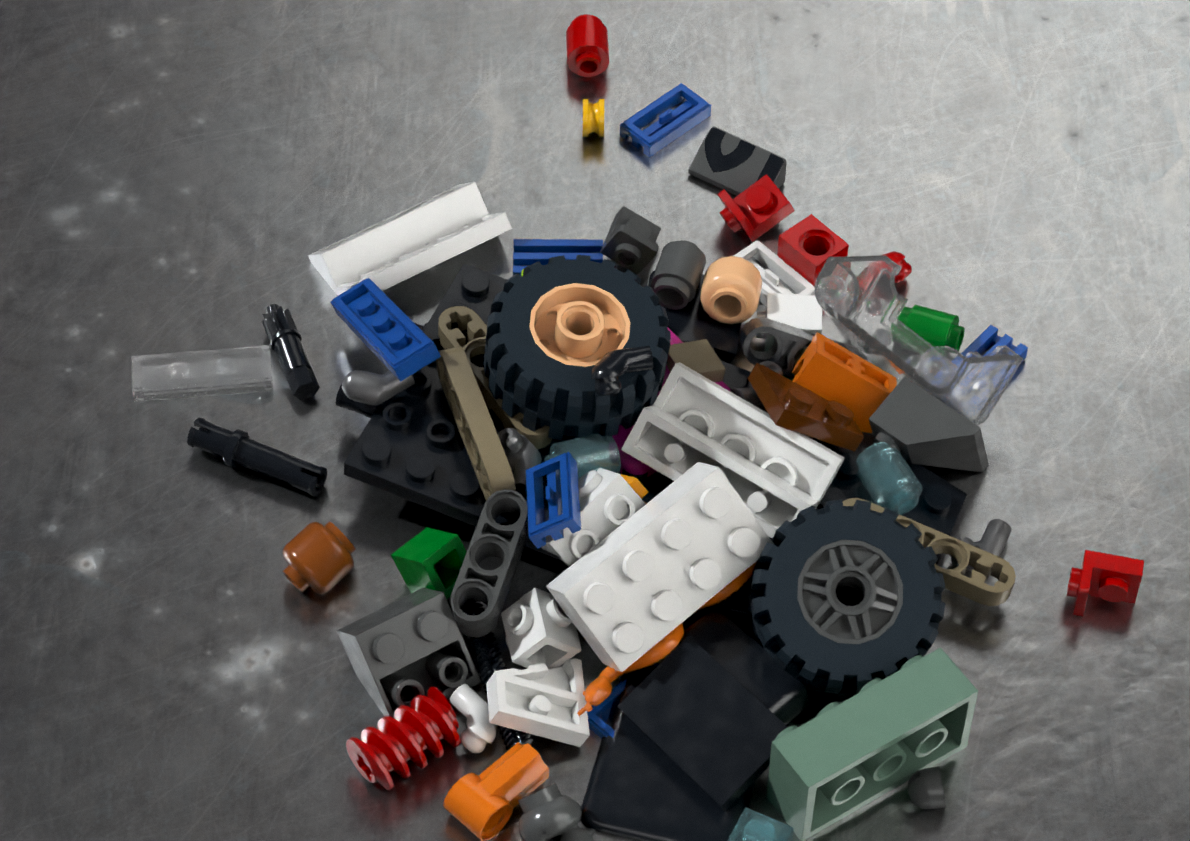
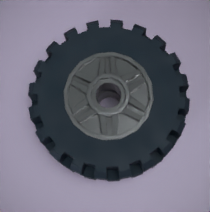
(855, 555)

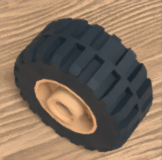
(553, 331)

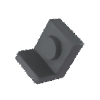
(631, 240)

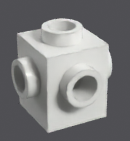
(539, 631)

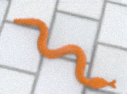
(602, 686)

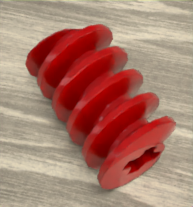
(405, 738)

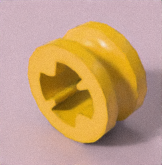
(593, 117)

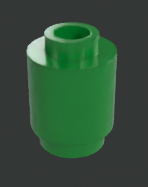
(934, 326)

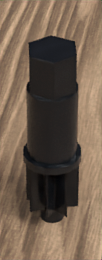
(287, 344)

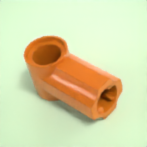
(488, 799)

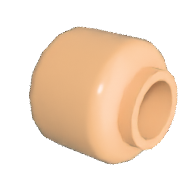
(731, 290)

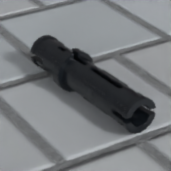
(238, 449)

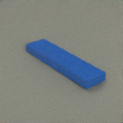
(385, 329)

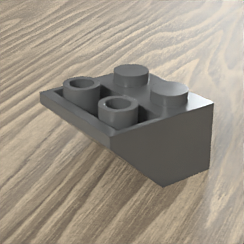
(409, 650)

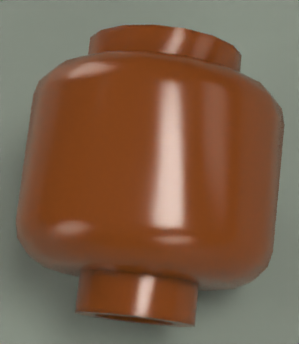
(318, 557)

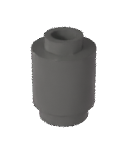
(678, 274)

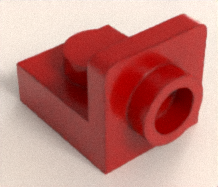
(755, 208)
(1106, 577)

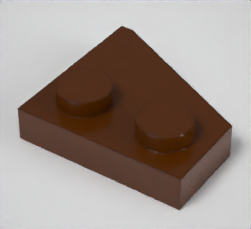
(803, 410)

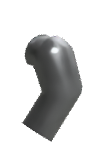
(992, 541)

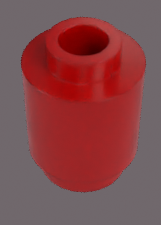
(587, 46)

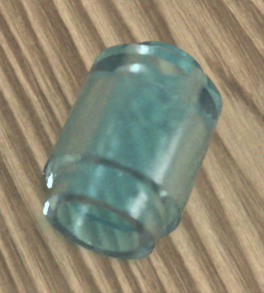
(590, 453)
(888, 478)

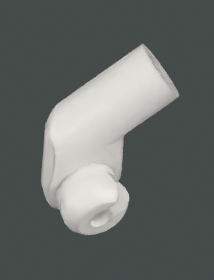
(475, 709)

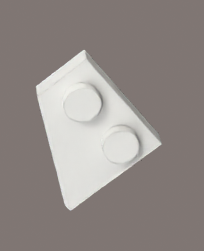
(540, 701)

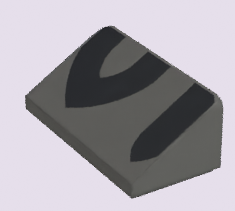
(735, 163)

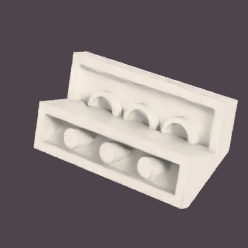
(410, 240)
(705, 423)

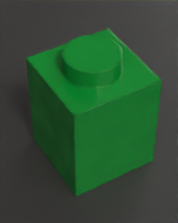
(431, 561)

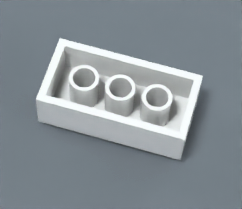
(660, 566)

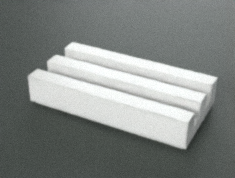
(775, 270)

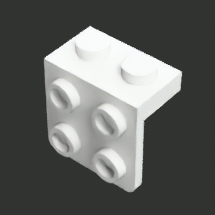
(604, 506)

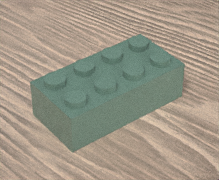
(870, 743)

